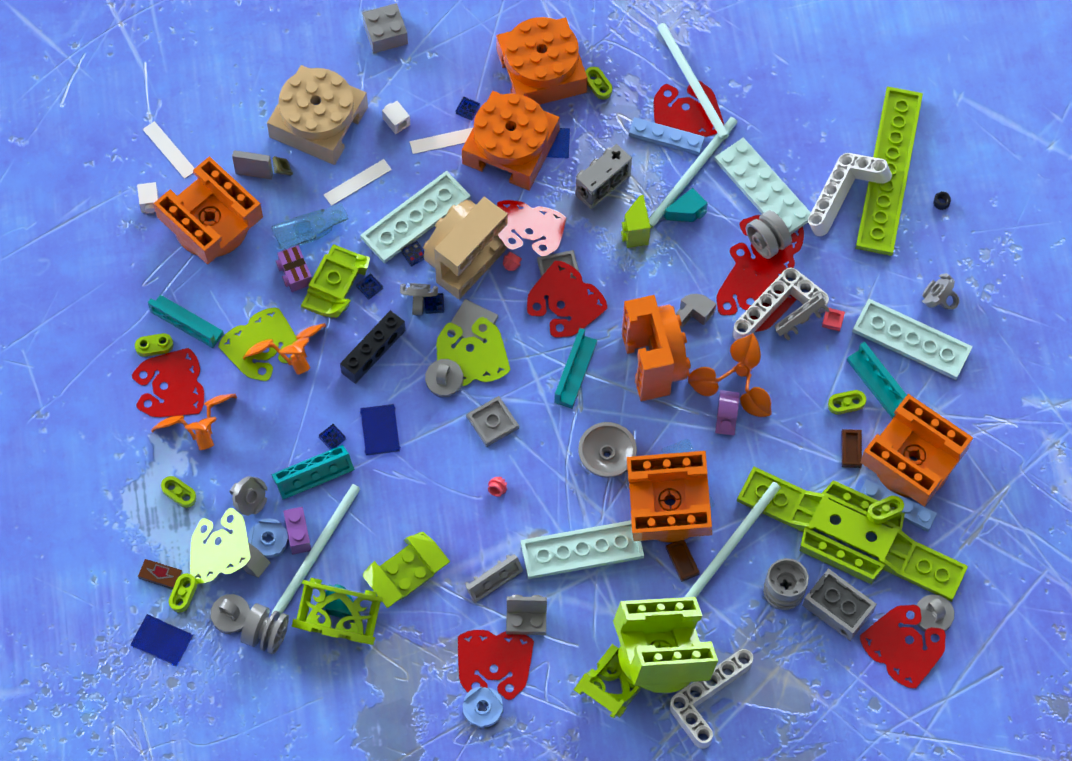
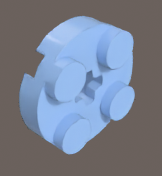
(277, 531)
(480, 718)

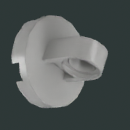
(418, 292)
(937, 292)
(444, 377)
(249, 495)
(935, 612)
(229, 613)

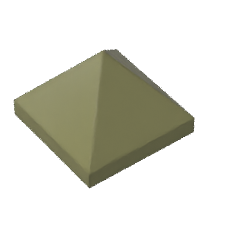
(281, 166)

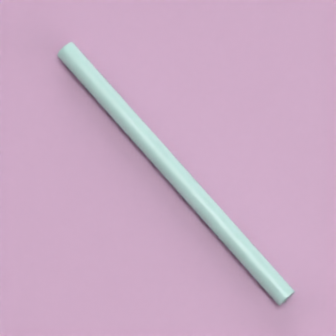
(694, 83)
(689, 175)
(733, 540)
(316, 549)

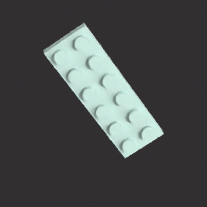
(762, 184)
(414, 217)
(912, 339)
(580, 549)

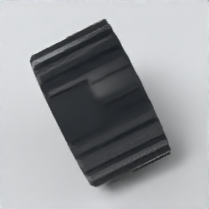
(944, 195)

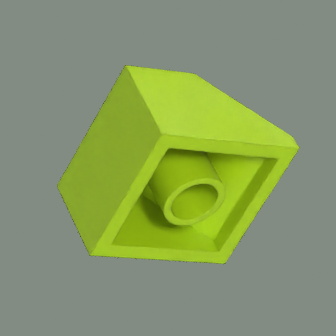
(636, 225)

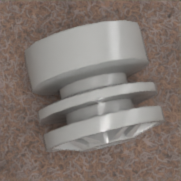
(786, 574)
(261, 627)

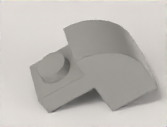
(696, 306)
(257, 562)

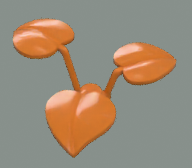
(748, 355)
(298, 356)
(202, 435)

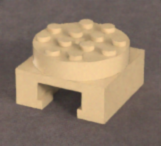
(318, 127)
(466, 244)

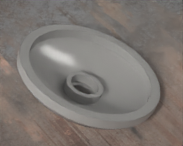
(603, 439)

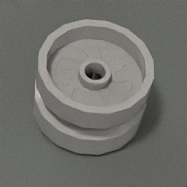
(768, 234)

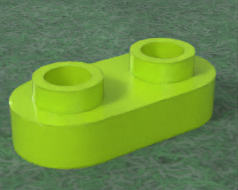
(598, 84)
(154, 346)
(845, 400)
(179, 492)
(883, 509)
(181, 593)

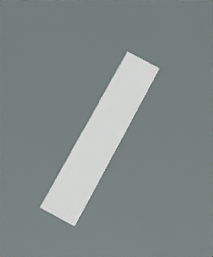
(440, 141)
(169, 149)
(357, 182)

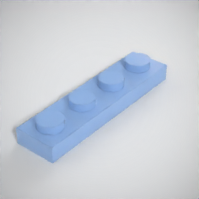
(666, 136)
(914, 513)

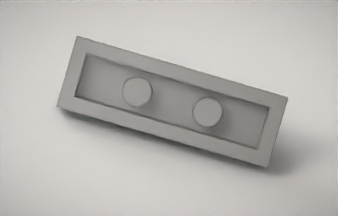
(801, 315)
(494, 578)

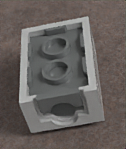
(603, 176)
(839, 604)

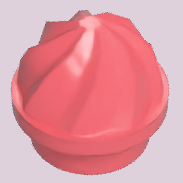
(511, 261)
(497, 486)

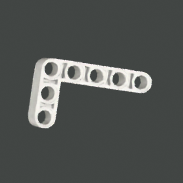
(846, 170)
(775, 300)
(706, 692)

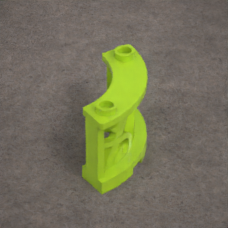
(356, 632)
(595, 688)

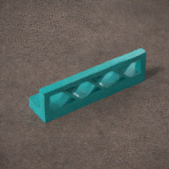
(185, 320)
(575, 370)
(877, 378)
(313, 472)

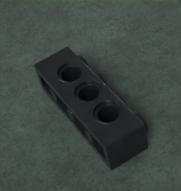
(372, 347)

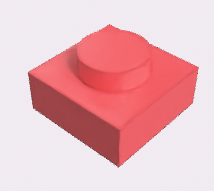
(833, 319)

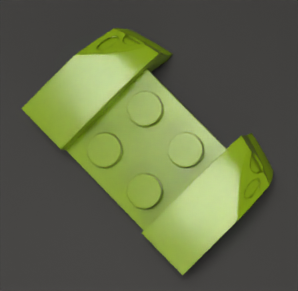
(333, 281)
(406, 569)

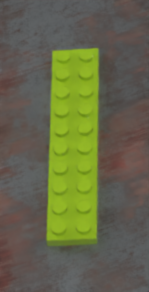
(895, 146)

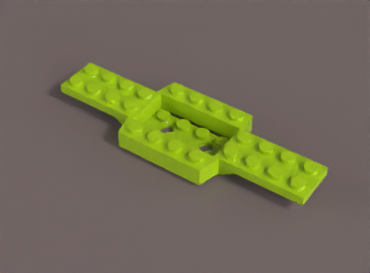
(893, 548)

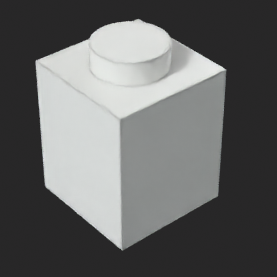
(396, 117)
(147, 196)

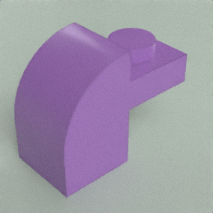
(727, 412)

